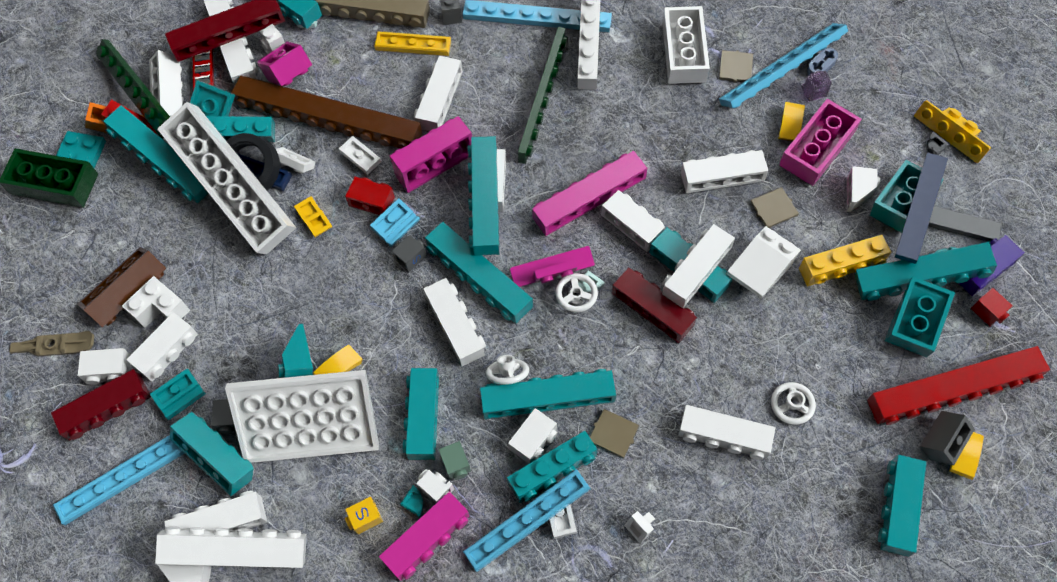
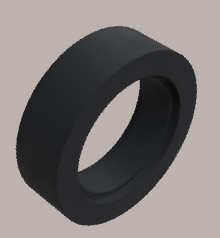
(271, 157)

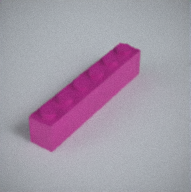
(589, 192)

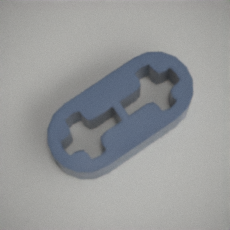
(819, 61)

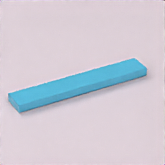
(116, 480)
(526, 520)

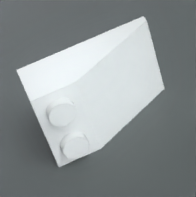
(763, 262)

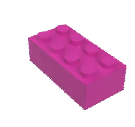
(820, 142)
(431, 154)

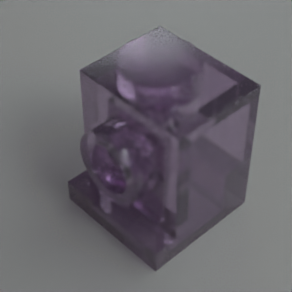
(814, 81)

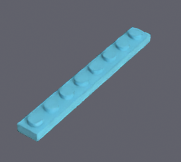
(529, 15)
(786, 63)

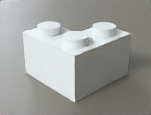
(152, 300)

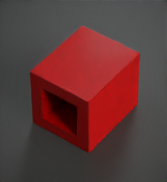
(992, 307)

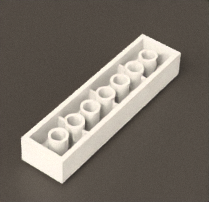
(226, 178)

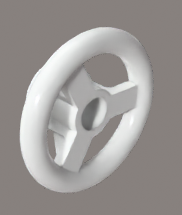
(576, 300)
(506, 366)
(795, 395)

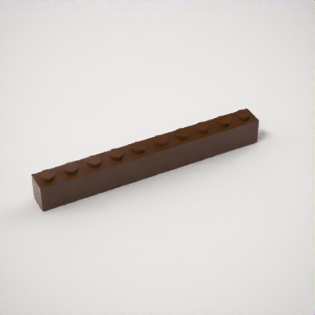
(325, 113)

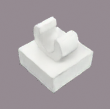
(640, 526)

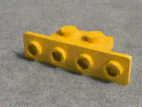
(954, 129)

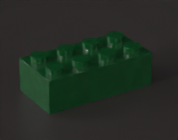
(48, 177)

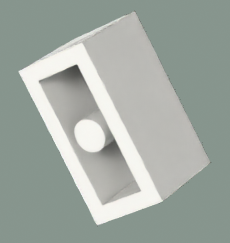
(102, 365)
(533, 436)

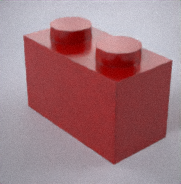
(369, 195)

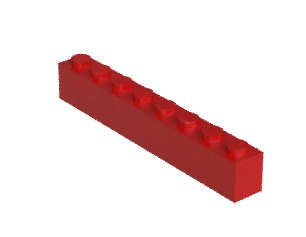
(957, 385)

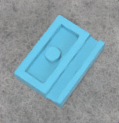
(394, 222)

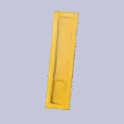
(412, 43)

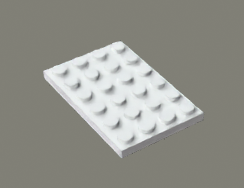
(303, 416)

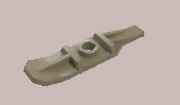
(64, 344)

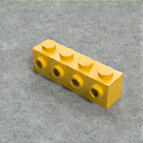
(844, 260)

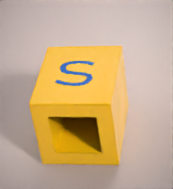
(363, 515)

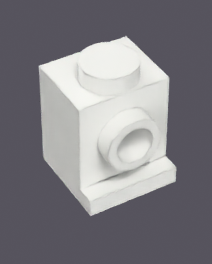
(271, 38)
(434, 485)

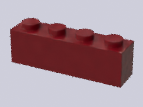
(651, 304)
(100, 405)

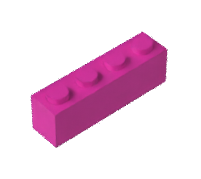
(424, 536)

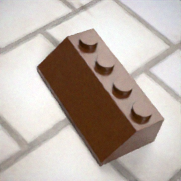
(108, 297)

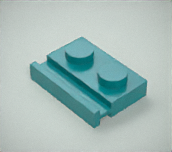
(177, 394)

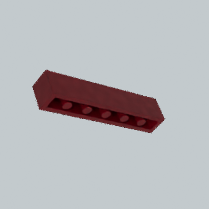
(223, 28)

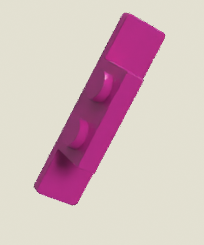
(553, 266)

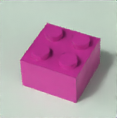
(284, 64)

